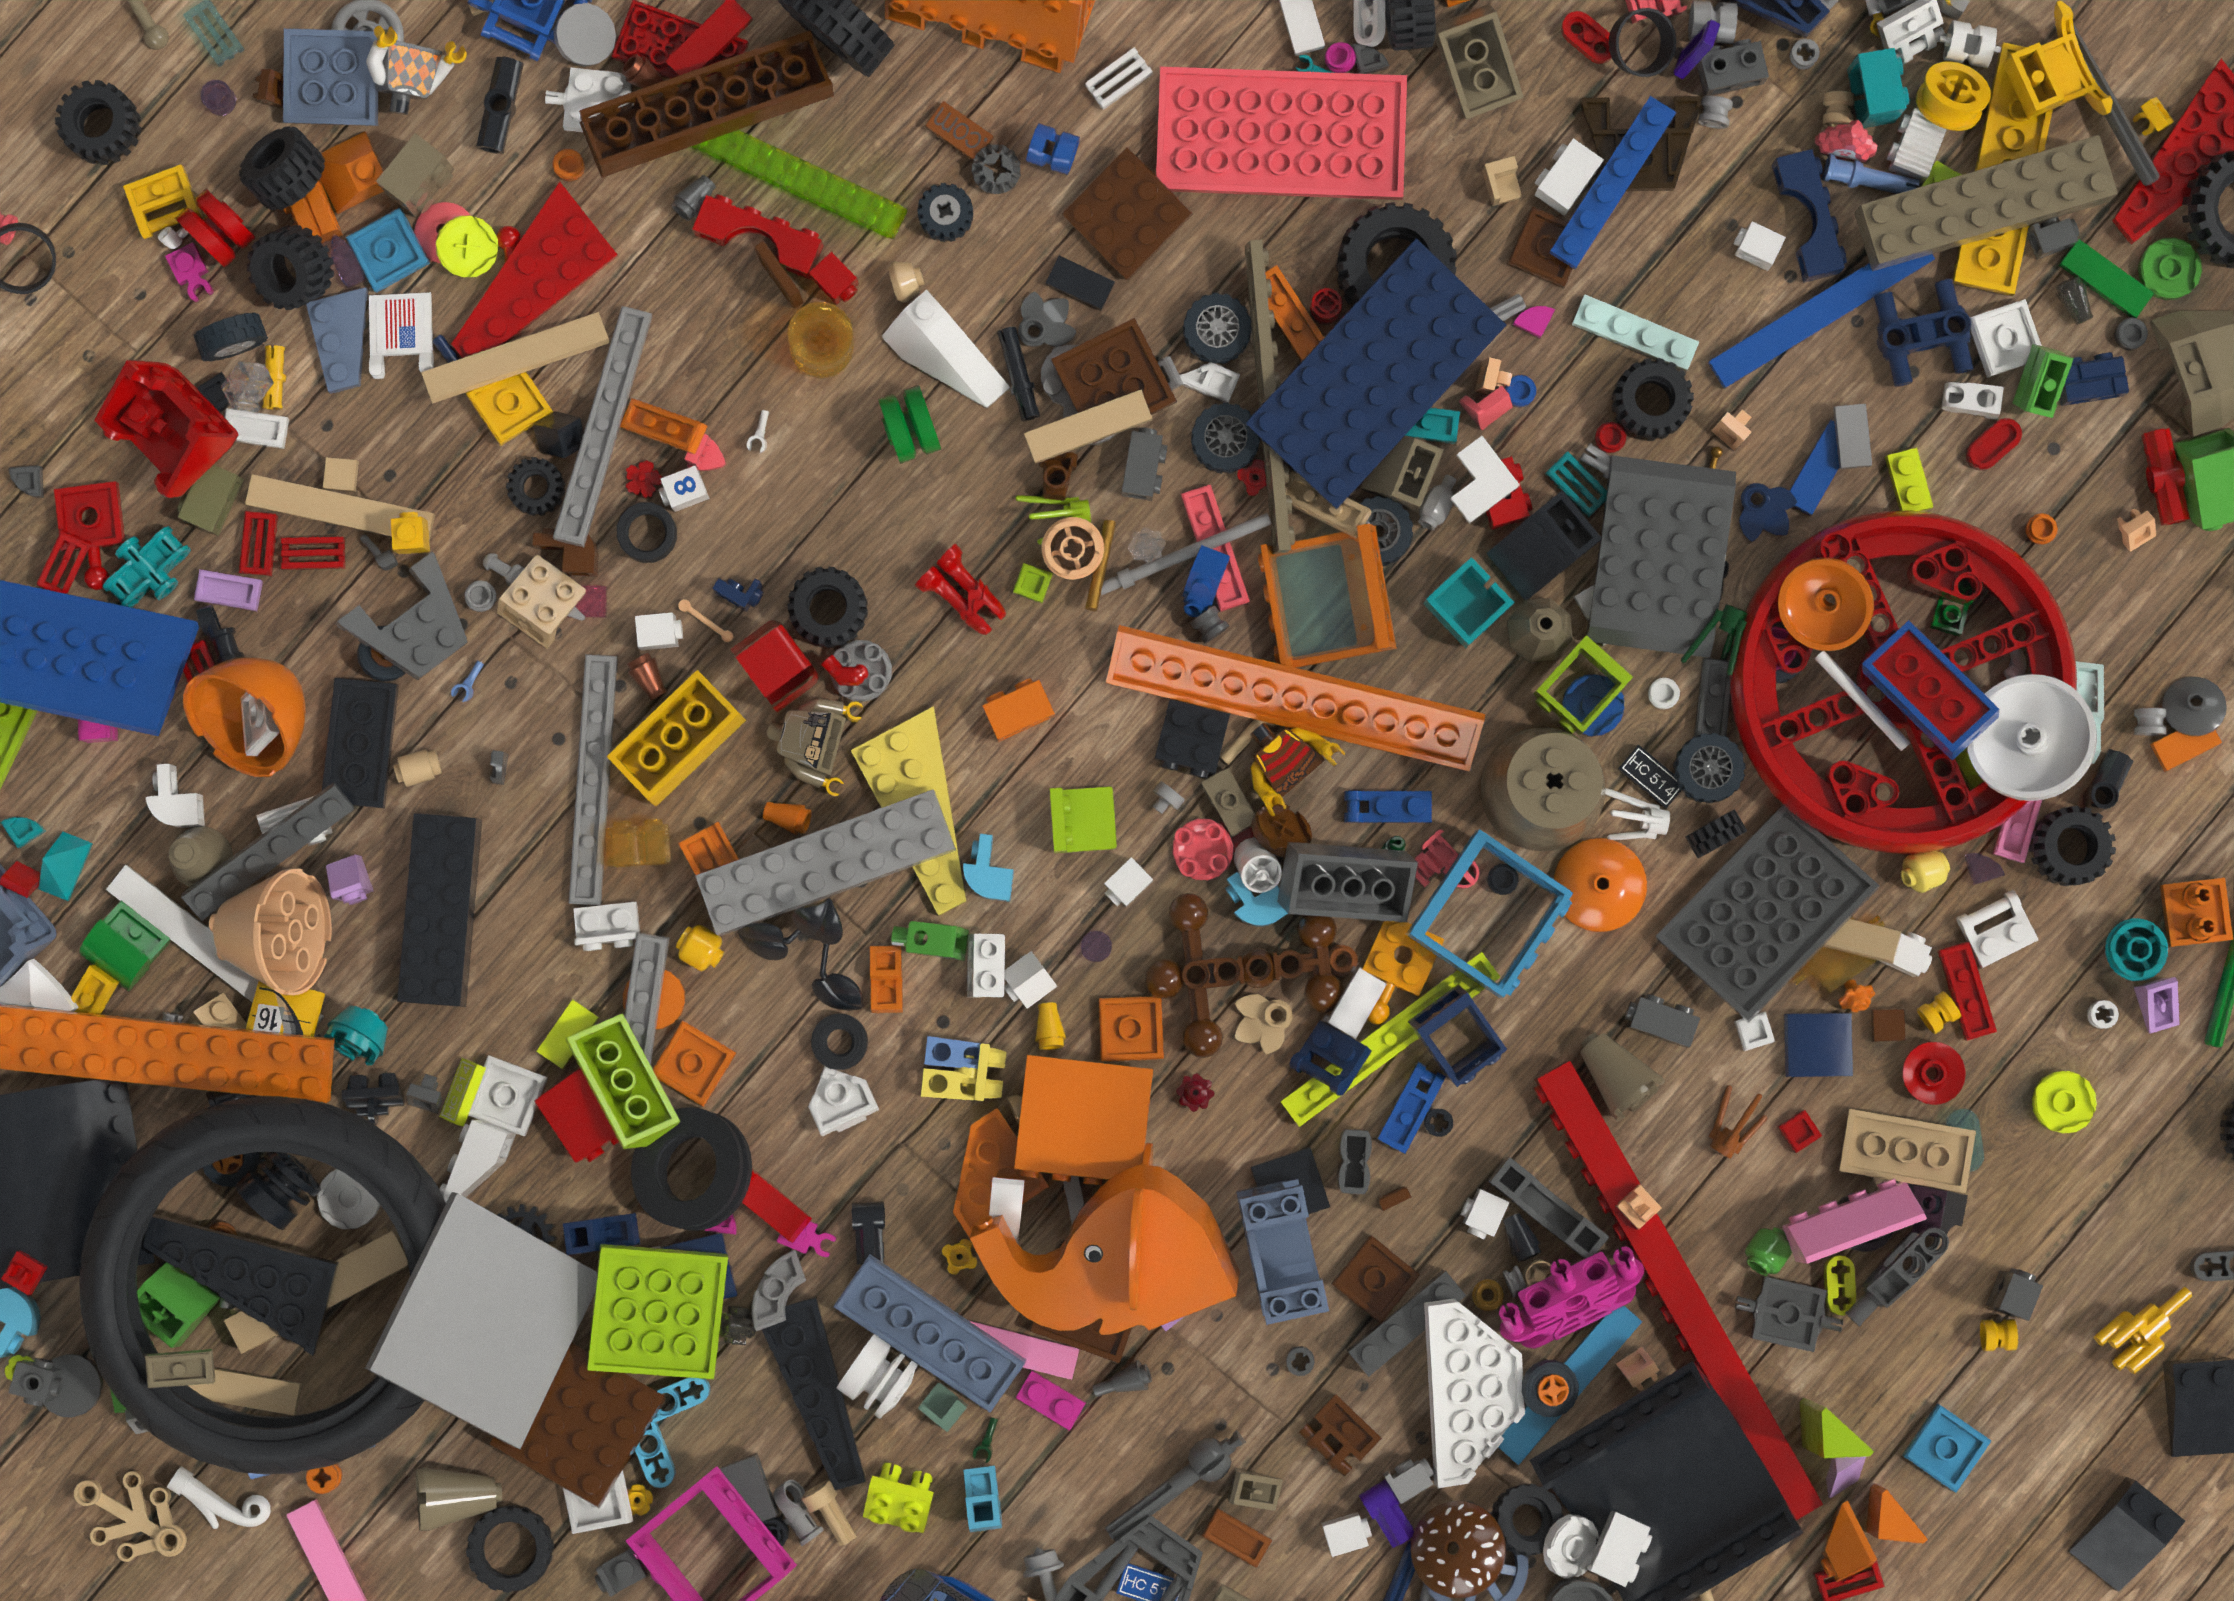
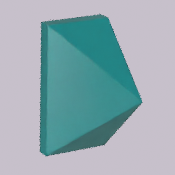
(63, 865)

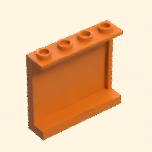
(1082, 1119)

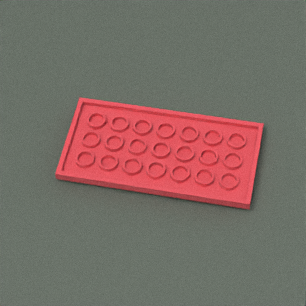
(1282, 133)

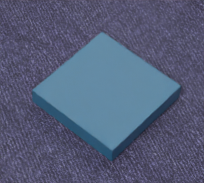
(388, 250)
(1946, 1448)

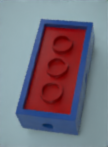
(1930, 690)

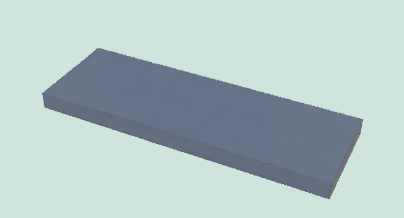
(929, 1333)

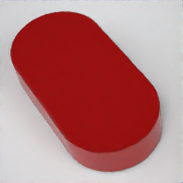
(1993, 444)

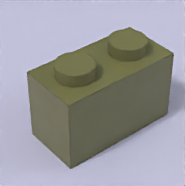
(210, 499)

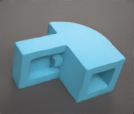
(984, 880)
(1257, 910)
(20, 1316)
(982, 1499)

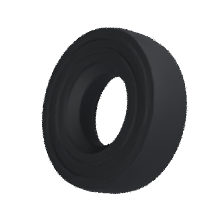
(822, 1051)

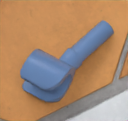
(468, 682)

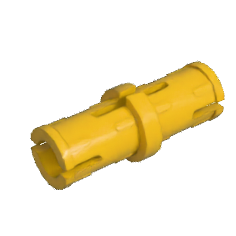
(275, 364)

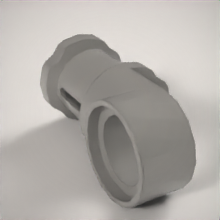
(796, 1511)

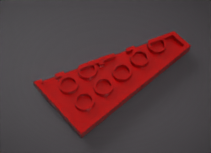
(545, 267)

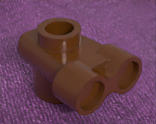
(1058, 470)

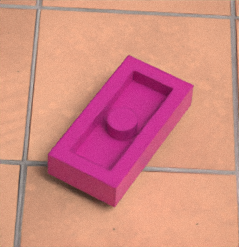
(1050, 1400)

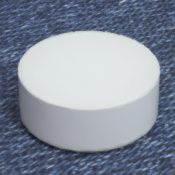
(1663, 693)

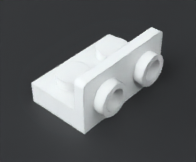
(606, 925)
(985, 965)

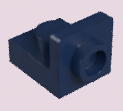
(733, 593)

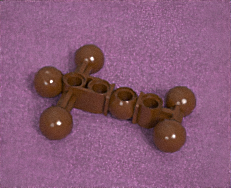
(1166, 978)

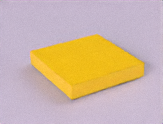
(509, 406)

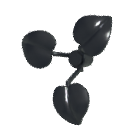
(822, 924)

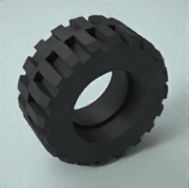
(1382, 224)

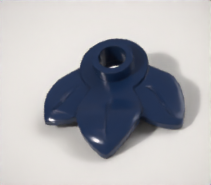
(1769, 514)

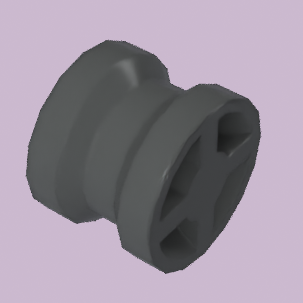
(1209, 625)

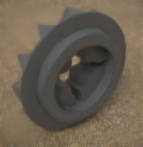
(984, 176)

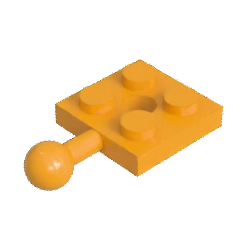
(1406, 976)

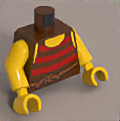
(1286, 761)

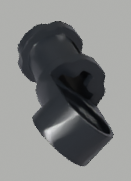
(222, 638)

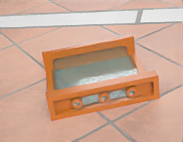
(1328, 598)

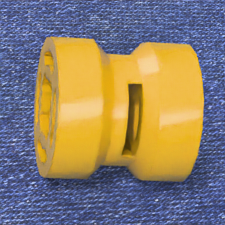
(1938, 1012)
(1999, 1335)

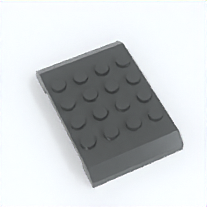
(1661, 555)

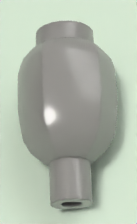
(1437, 504)

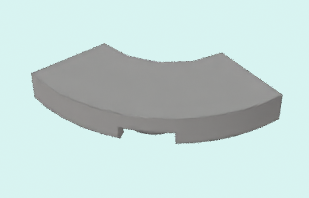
(774, 1290)

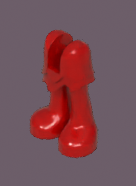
(977, 592)

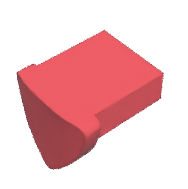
(1489, 408)
(707, 456)

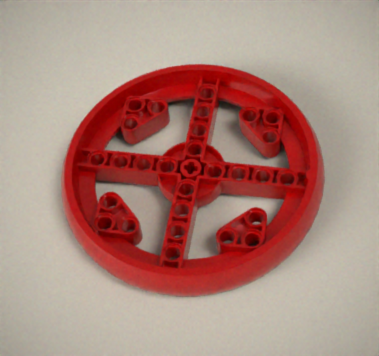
(1823, 802)

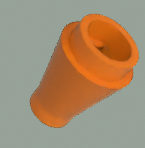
(791, 817)

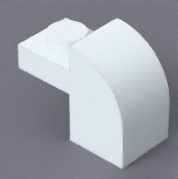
(171, 807)

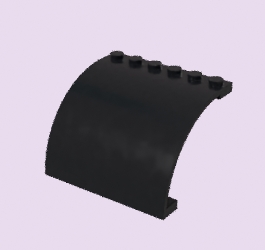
(55, 1165)
(1686, 1474)

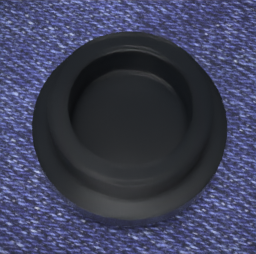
(1502, 879)

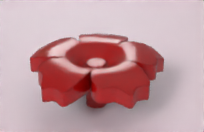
(643, 479)

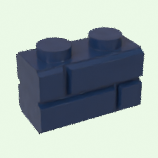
(2095, 380)

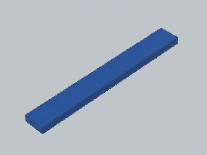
(1809, 319)

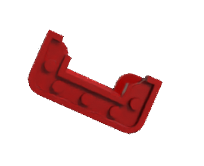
(200, 429)

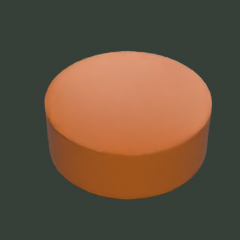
(568, 165)

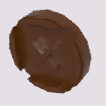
(1277, 830)

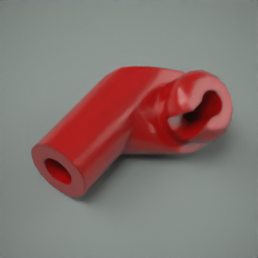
(845, 675)

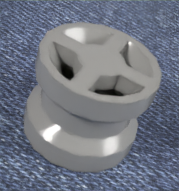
(1715, 112)
(2150, 721)

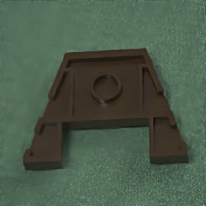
(1665, 161)

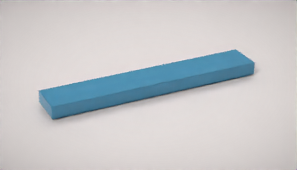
(1586, 1363)

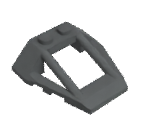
(1154, 1540)

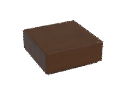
(1888, 1025)
(1393, 1198)

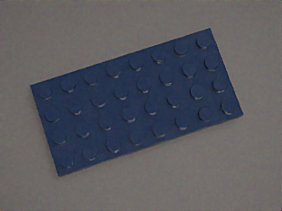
(1375, 374)

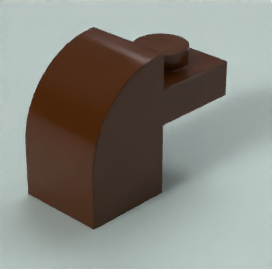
(576, 559)

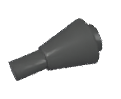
(1132, 1378)

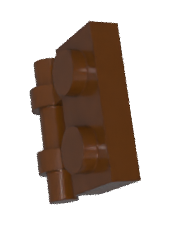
(1346, 1428)

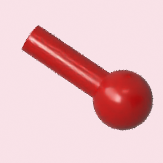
(508, 239)

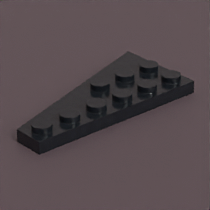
(261, 1279)

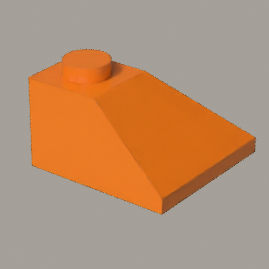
(351, 172)
(1846, 1546)

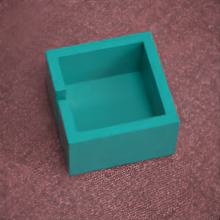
(1879, 79)
(1465, 603)

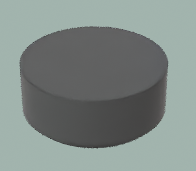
(2131, 334)

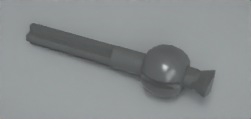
(1207, 1461)

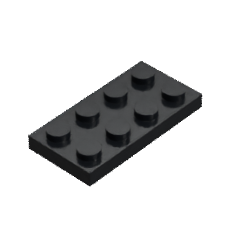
(361, 740)

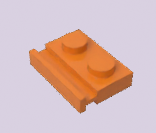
(708, 849)

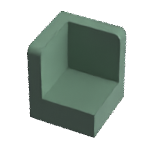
(943, 1406)

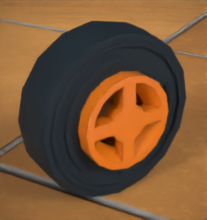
(1559, 1394)

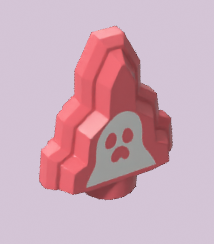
(1847, 142)

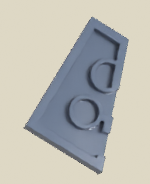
(338, 334)

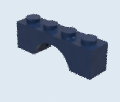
(1799, 178)

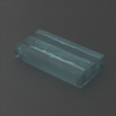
(228, 52)

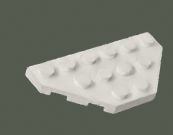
(1471, 1390)

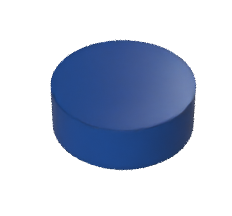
(1521, 391)

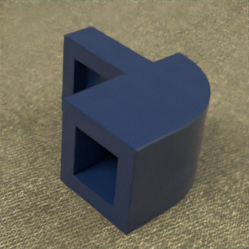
(612, 1230)

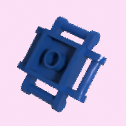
(529, 15)

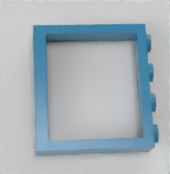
(1541, 932)

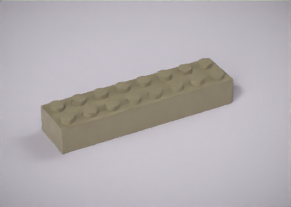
(1985, 203)

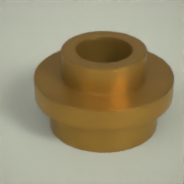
(1497, 1297)

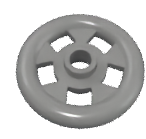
(360, 11)

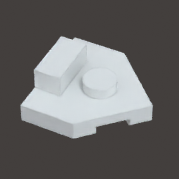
(840, 1101)

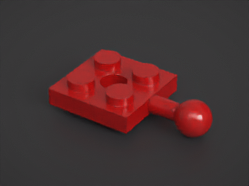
(106, 530)

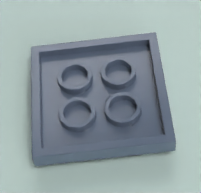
(328, 78)

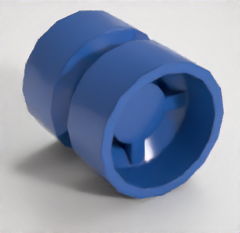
(1063, 151)

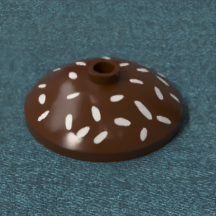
(1479, 1554)

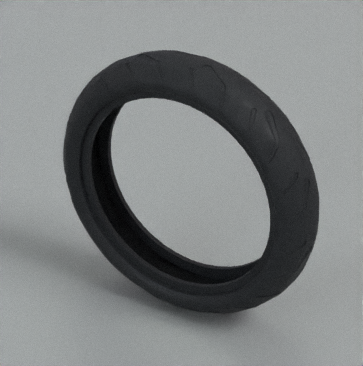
(110, 1281)

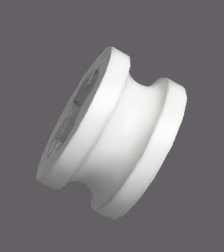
(2101, 1023)

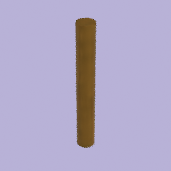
(1099, 574)

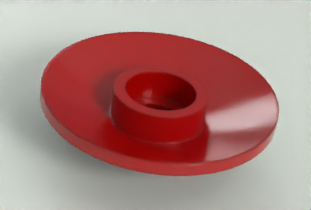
(1949, 1070)

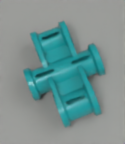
(154, 560)

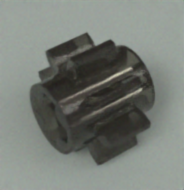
(737, 1325)

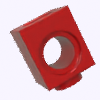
(835, 279)

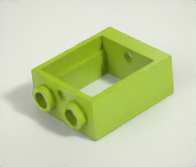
(1604, 663)

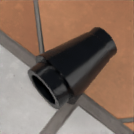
(1521, 1238)

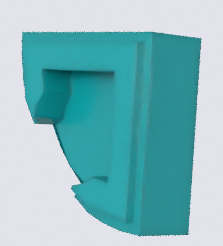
(22, 830)

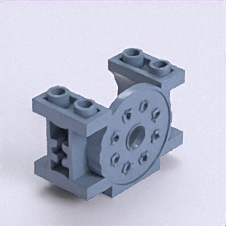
(1281, 1251)

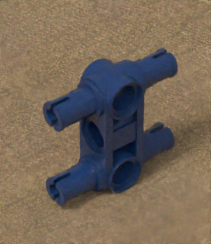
(1923, 332)

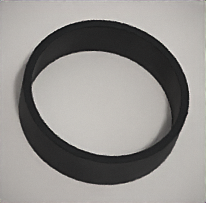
(37, 286)

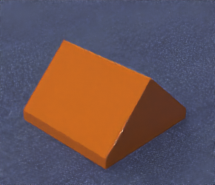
(1888, 1519)

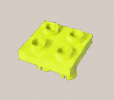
(897, 1502)

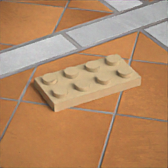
(1907, 1150)

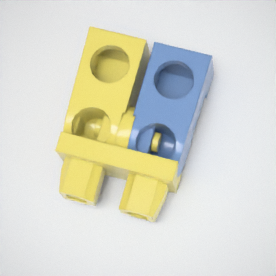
(970, 1070)

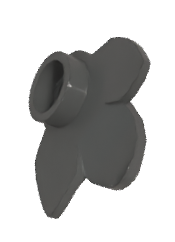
(1048, 318)

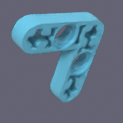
(667, 1462)

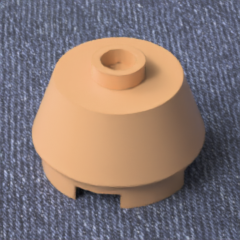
(1072, 548)

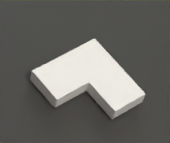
(1490, 483)

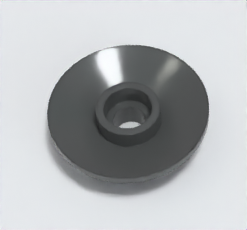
(2194, 719)

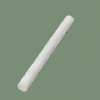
(1862, 700)

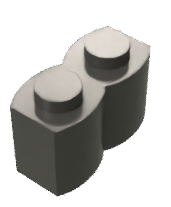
(1353, 1171)

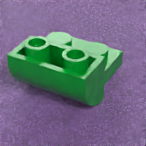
(124, 945)

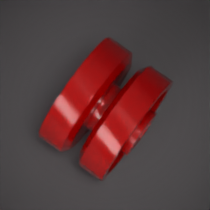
(215, 227)

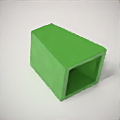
(2209, 478)

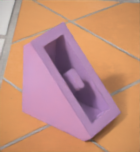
(2159, 1003)

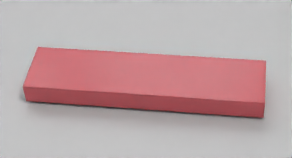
(1206, 522)

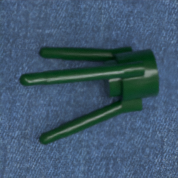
(1734, 623)

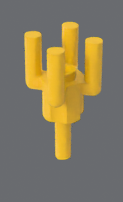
(2142, 1330)

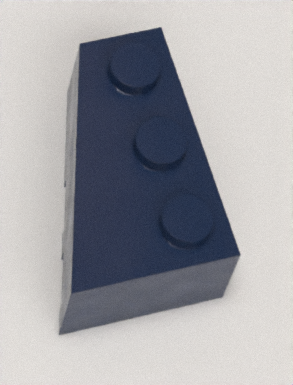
(1794, 15)

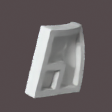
(35, 988)

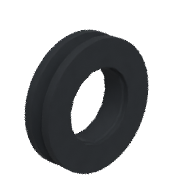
(729, 1182)

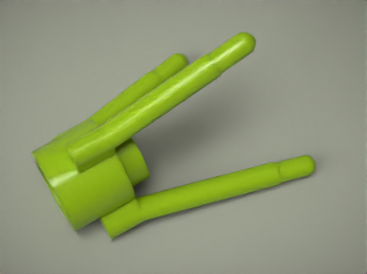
(1072, 508)

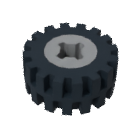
(940, 222)

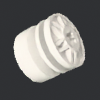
(877, 1376)

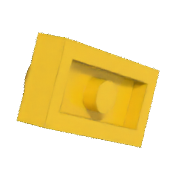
(94, 991)

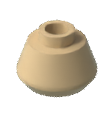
(905, 280)

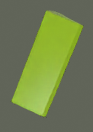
(623, 1082)
(1827, 1435)

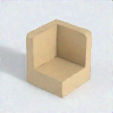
(1502, 180)

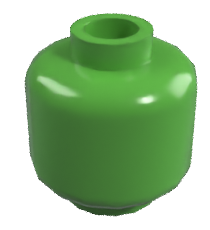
(1768, 1251)

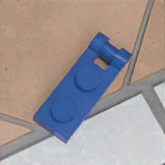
(1389, 806)
(1410, 1108)

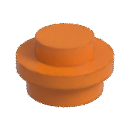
(2041, 529)

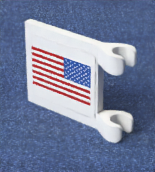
(400, 327)

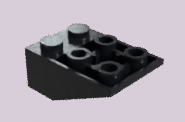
(1544, 545)

